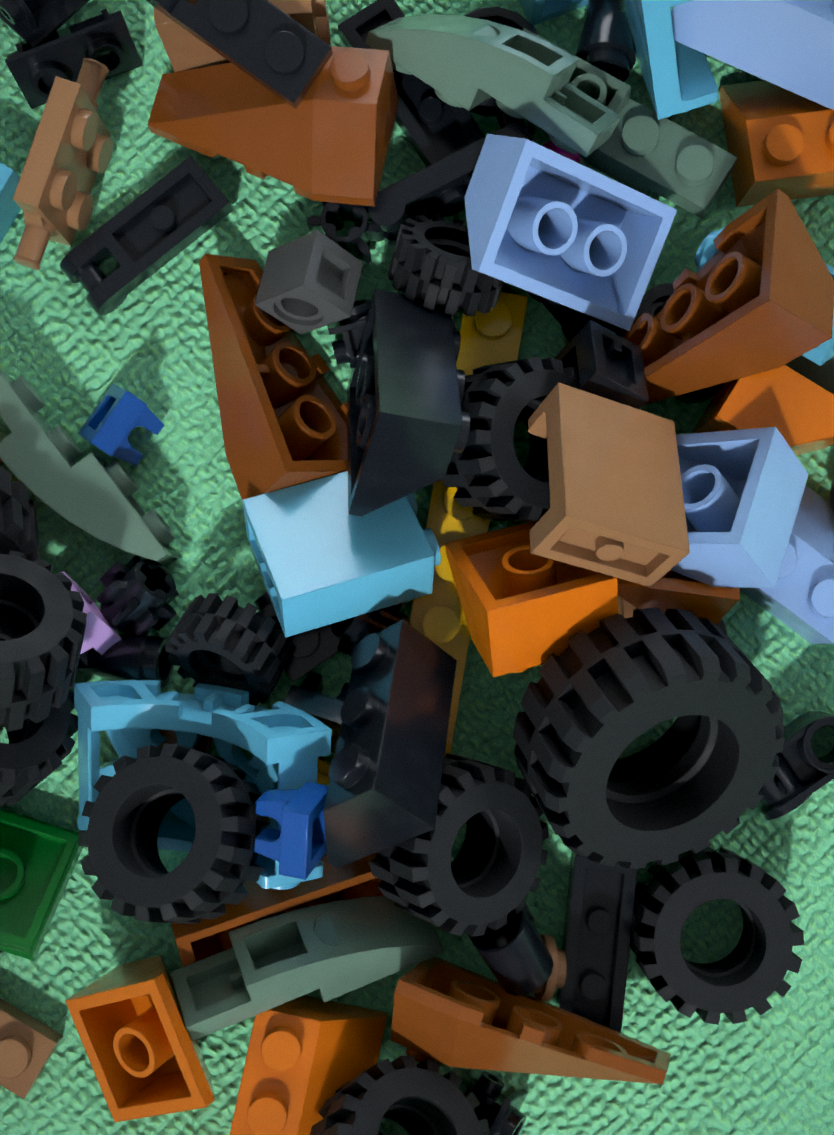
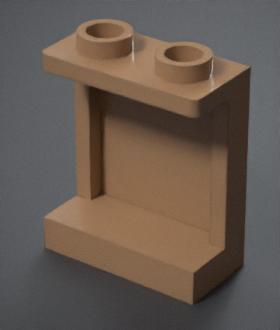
(610, 487)

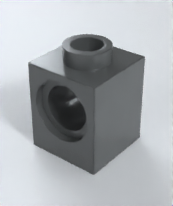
(309, 283)

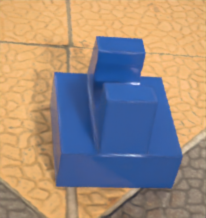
(114, 419)
(302, 832)

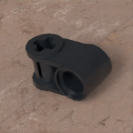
(799, 769)
(516, 954)

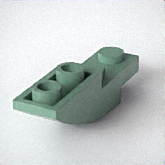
(482, 59)
(650, 151)
(84, 493)
(298, 952)

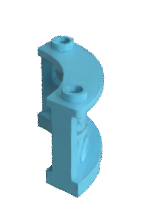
(132, 711)

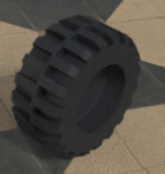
(614, 690)

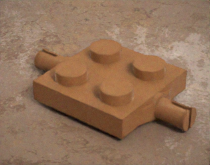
(63, 164)

